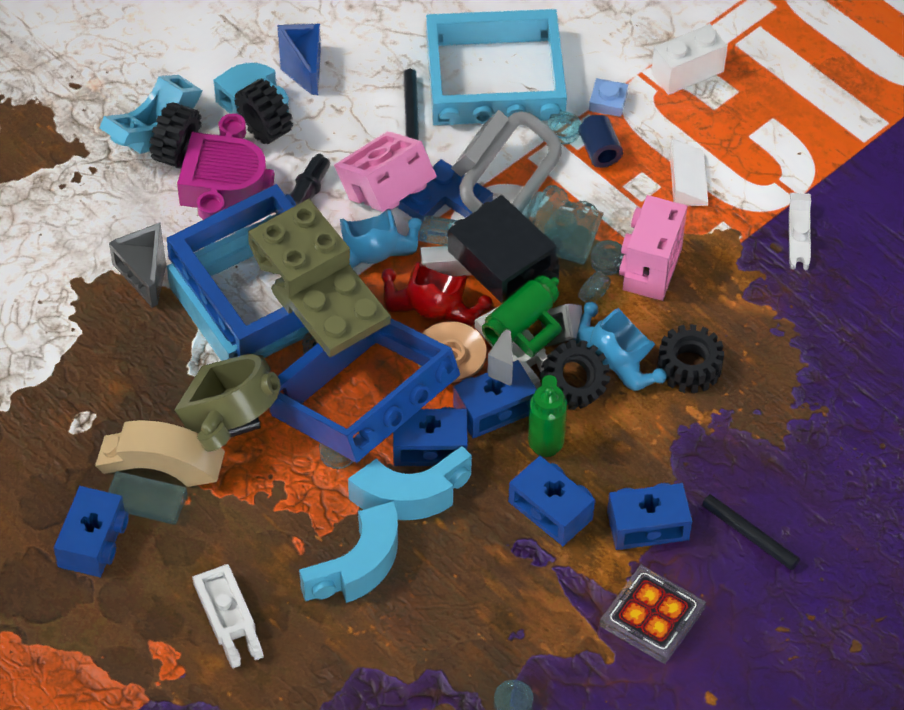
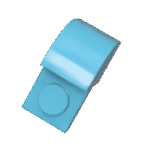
(237, 78)

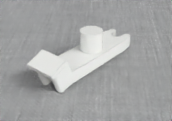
(799, 230)

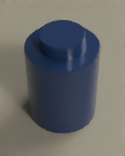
(600, 141)

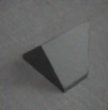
(141, 261)

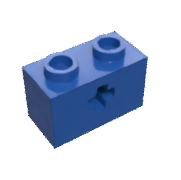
(493, 403)
(430, 436)
(551, 500)
(649, 516)
(91, 531)

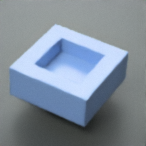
(608, 97)

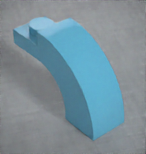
(136, 127)
(413, 494)
(361, 567)

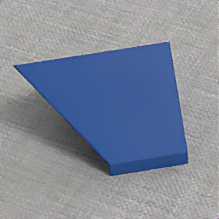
(301, 54)

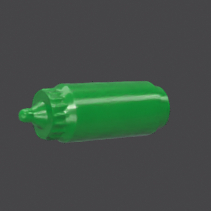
(522, 311)
(547, 418)

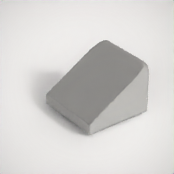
(569, 318)
(501, 360)

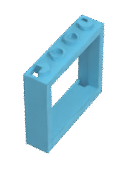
(488, 29)
(217, 258)

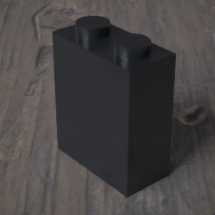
(501, 247)

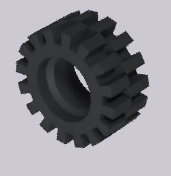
(263, 111)
(174, 133)
(692, 342)
(589, 361)

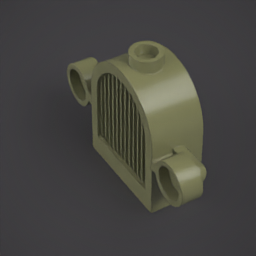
(227, 397)

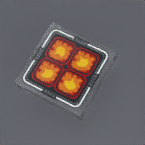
(652, 614)

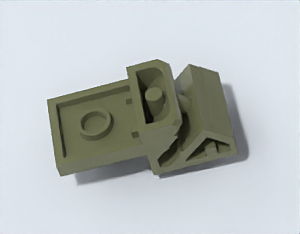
(317, 277)

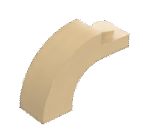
(160, 448)

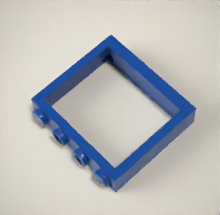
(181, 254)
(317, 369)

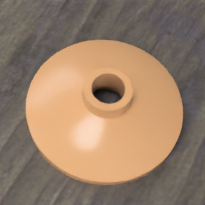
(466, 344)

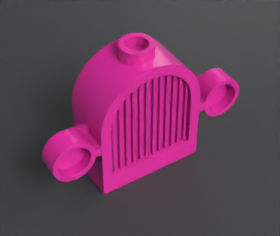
(222, 169)

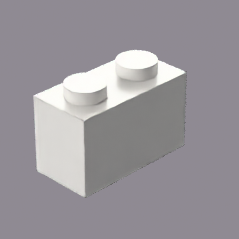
(689, 59)

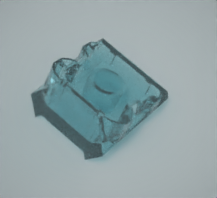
(565, 223)

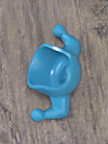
(378, 238)
(622, 346)

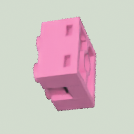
(385, 171)
(653, 247)

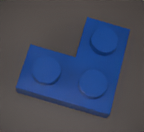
(440, 192)

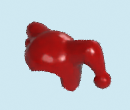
(432, 296)

